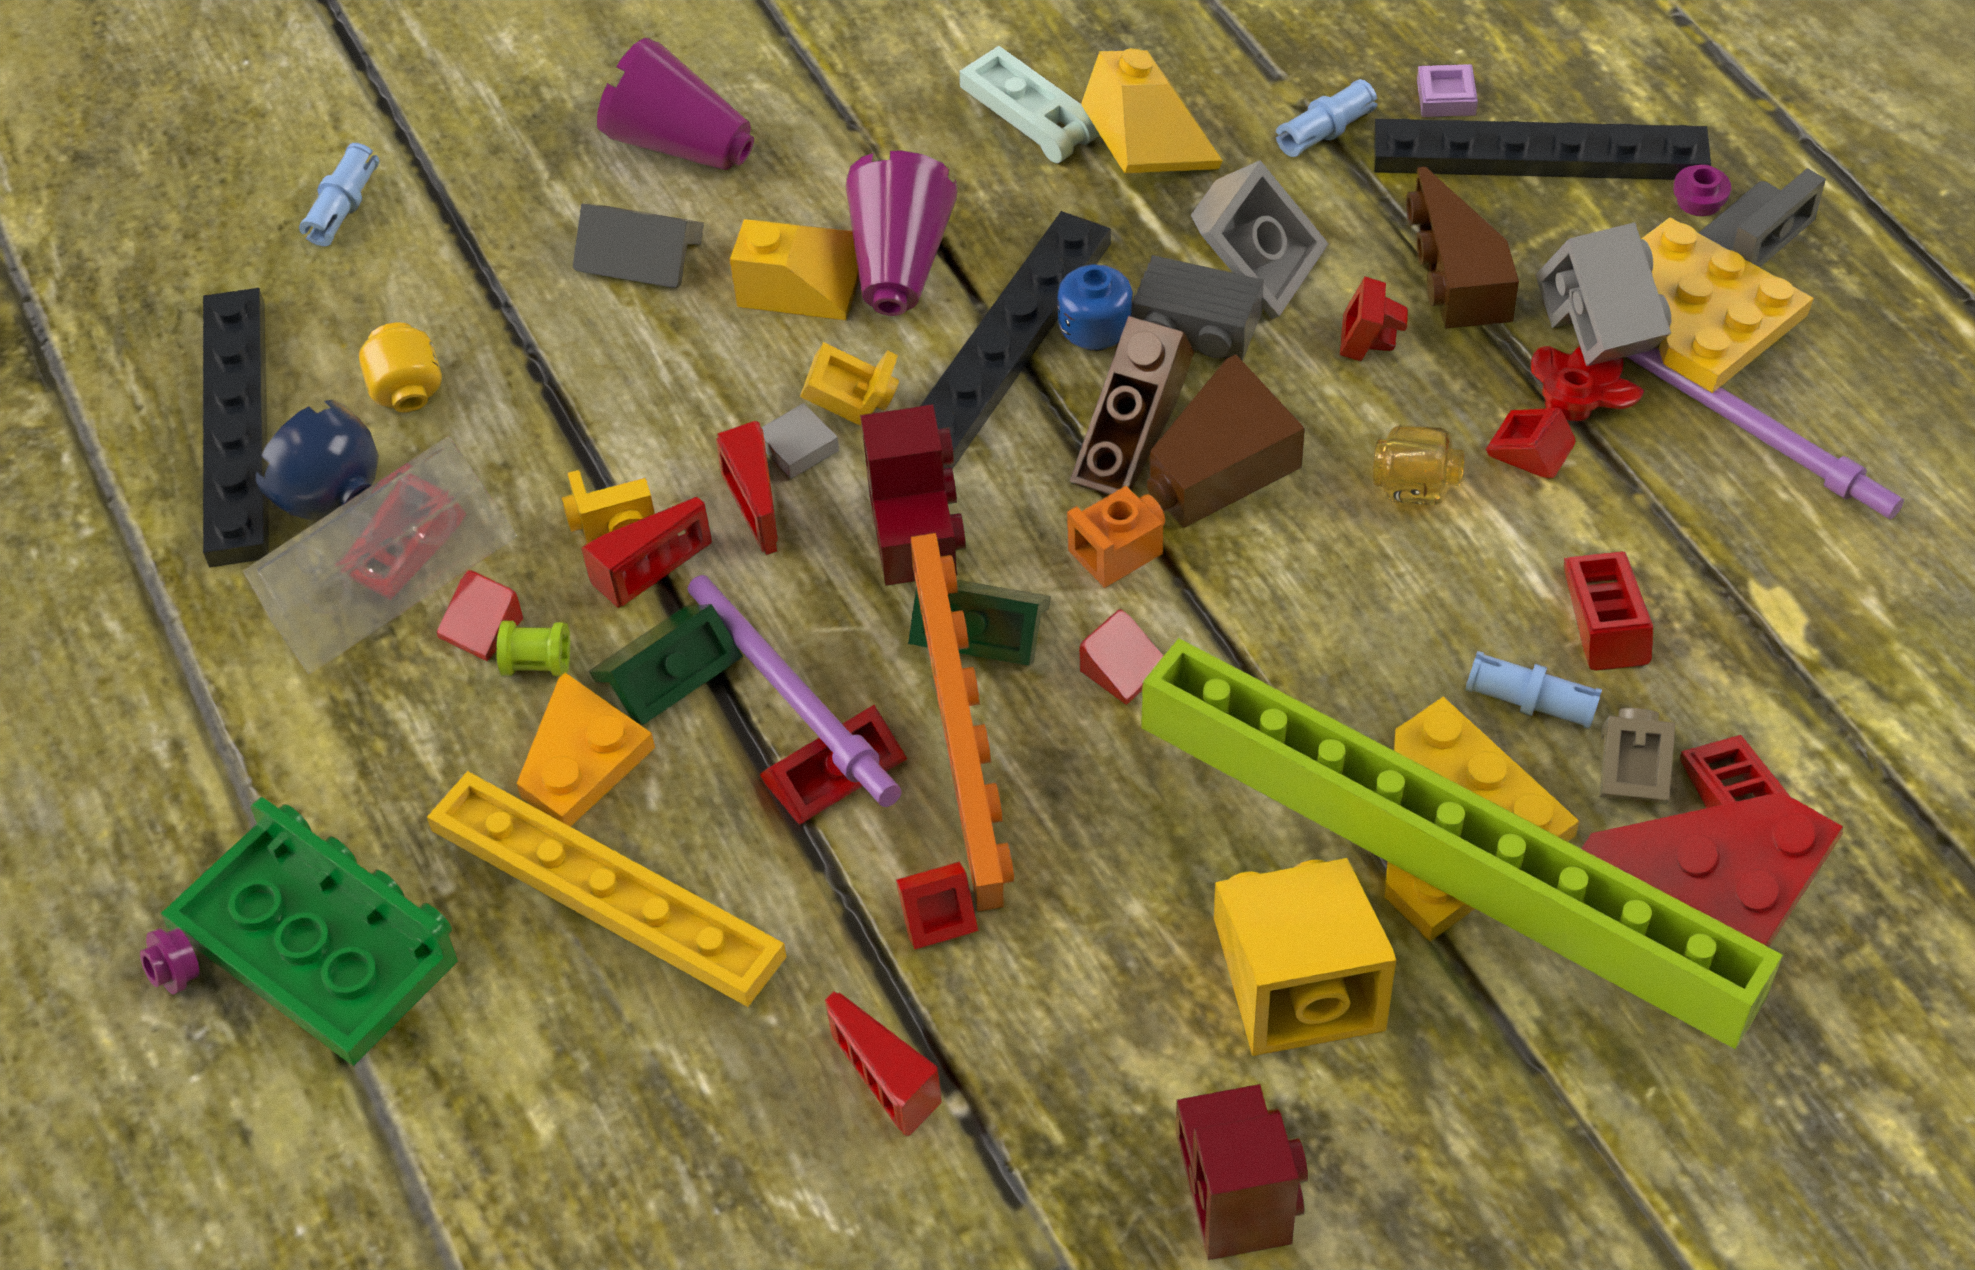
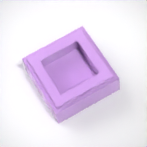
(1447, 90)

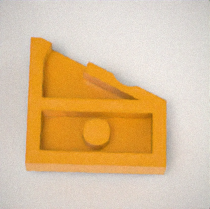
(579, 752)

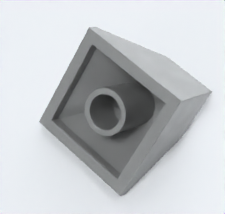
(1260, 232)

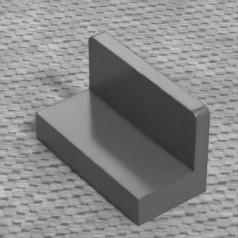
(1767, 217)
(633, 244)

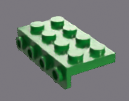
(314, 931)

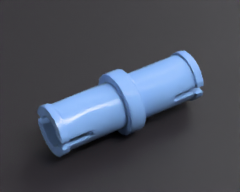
(1326, 118)
(339, 194)
(1533, 689)

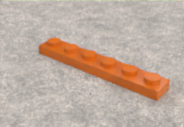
(966, 744)

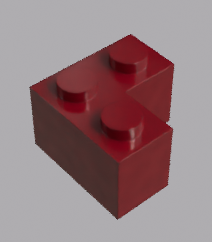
(910, 486)
(1240, 1171)

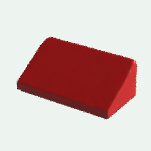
(811, 781)

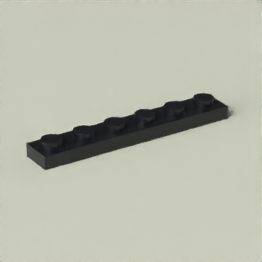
(1538, 148)
(1012, 329)
(234, 428)

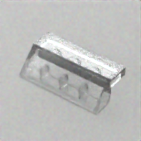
(378, 554)

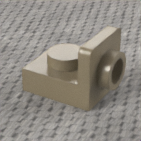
(1637, 756)

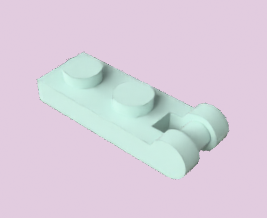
(1028, 103)

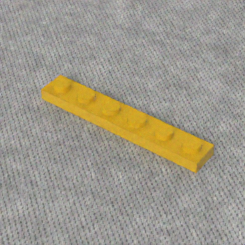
(608, 888)

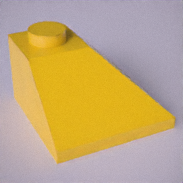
(1144, 116)
(794, 269)

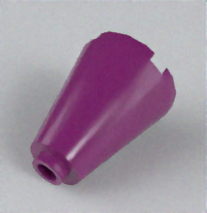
(672, 110)
(897, 225)

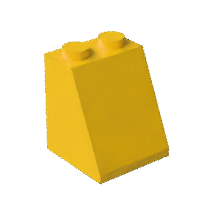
(1304, 955)

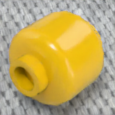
(399, 366)

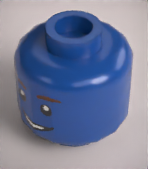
(1094, 306)

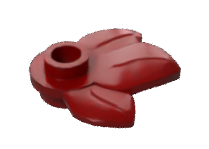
(1581, 387)

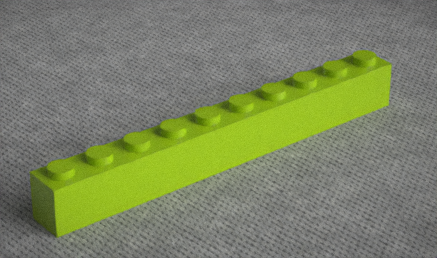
(1461, 843)

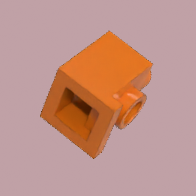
(1116, 535)

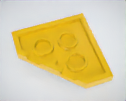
(1718, 304)
(1462, 753)

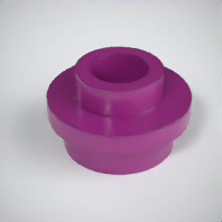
(1701, 190)
(169, 960)

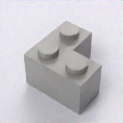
(1607, 293)

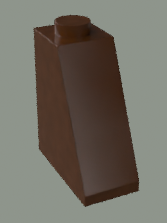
(1224, 446)

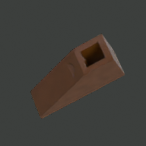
(1466, 257)
(1133, 405)

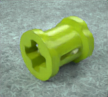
(533, 648)

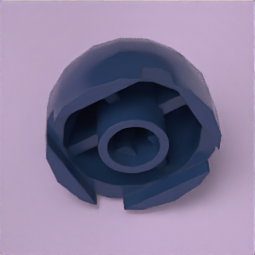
(318, 462)

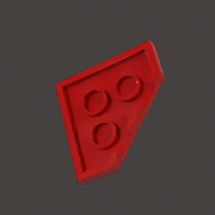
(1730, 860)

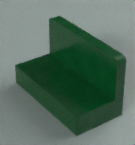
(998, 621)
(669, 661)

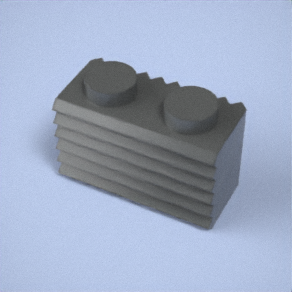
(1208, 304)

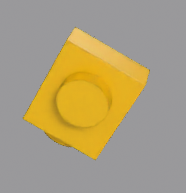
(849, 384)
(605, 508)

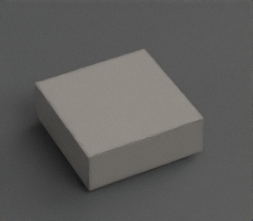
(799, 440)

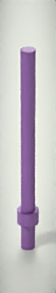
(1840, 475)
(850, 752)

